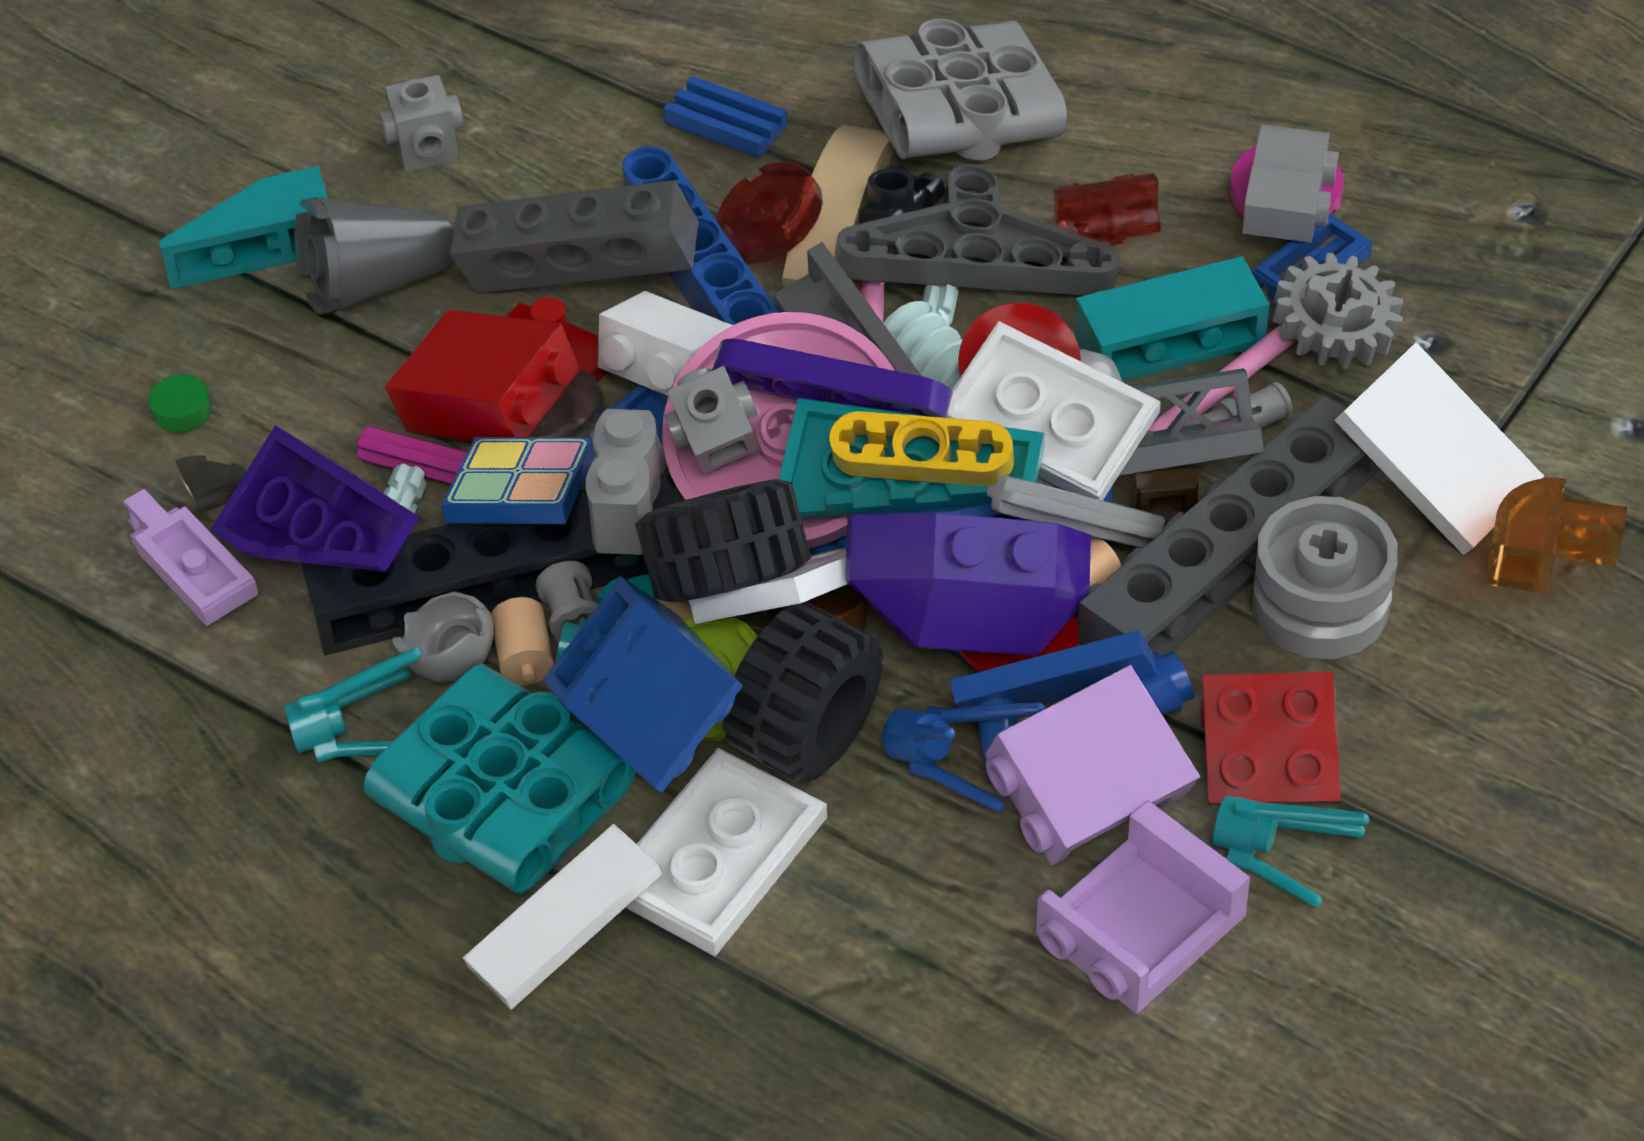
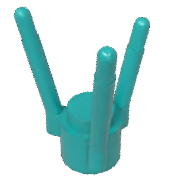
(318, 716)
(1251, 827)

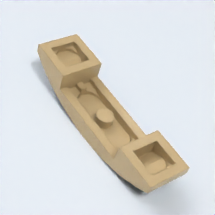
(843, 176)

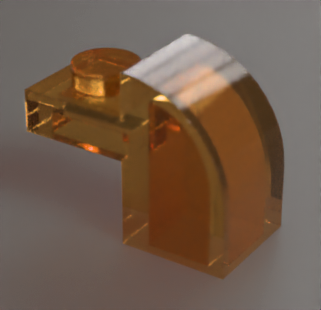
(1542, 524)

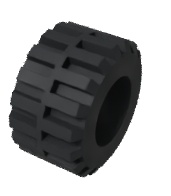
(723, 541)
(803, 692)

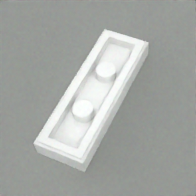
(562, 916)

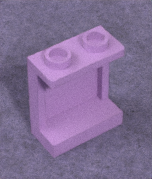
(1088, 764)
(1145, 910)

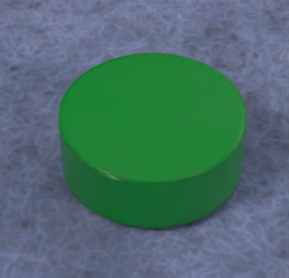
(179, 403)

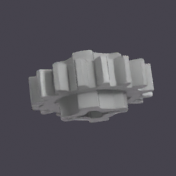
(1366, 318)

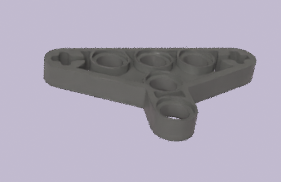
(1003, 242)

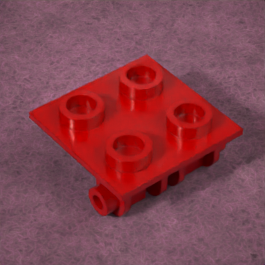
(1271, 737)

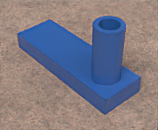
(1050, 678)

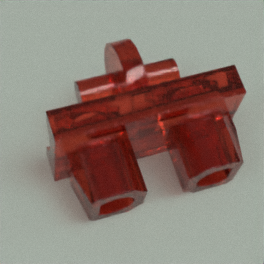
(1110, 208)

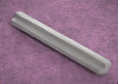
(1087, 514)

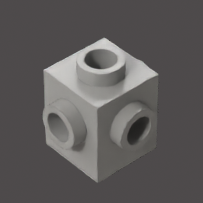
(420, 111)
(712, 417)

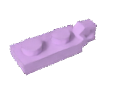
(188, 558)

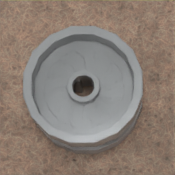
(1324, 577)

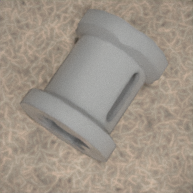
(567, 592)

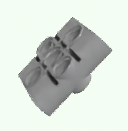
(959, 89)

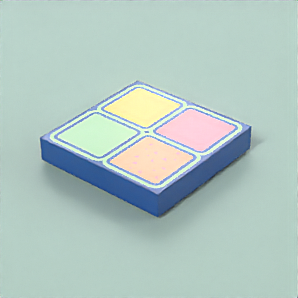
(518, 480)

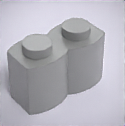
(1288, 183)
(622, 479)

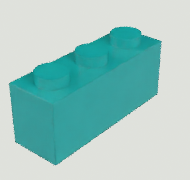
(1174, 318)

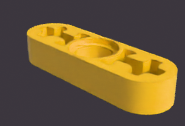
(904, 428)

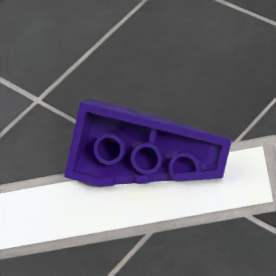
(311, 511)

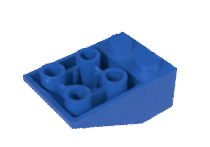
(643, 683)

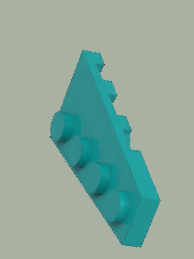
(828, 491)

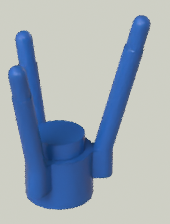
(926, 737)

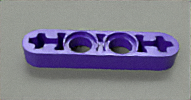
(830, 380)

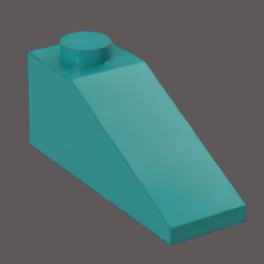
(242, 232)

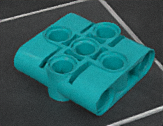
(499, 778)

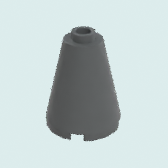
(367, 249)

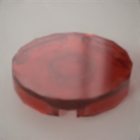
(771, 211)

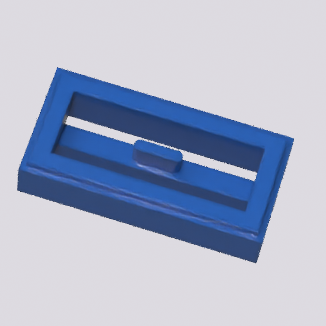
(730, 110)
(1344, 246)

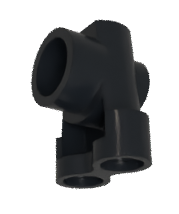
(898, 192)

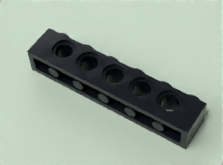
(472, 559)

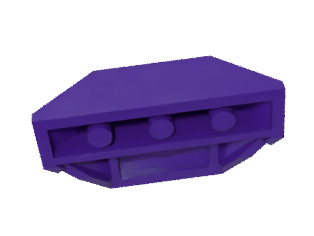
(969, 578)

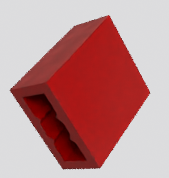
(483, 376)

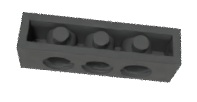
(575, 237)

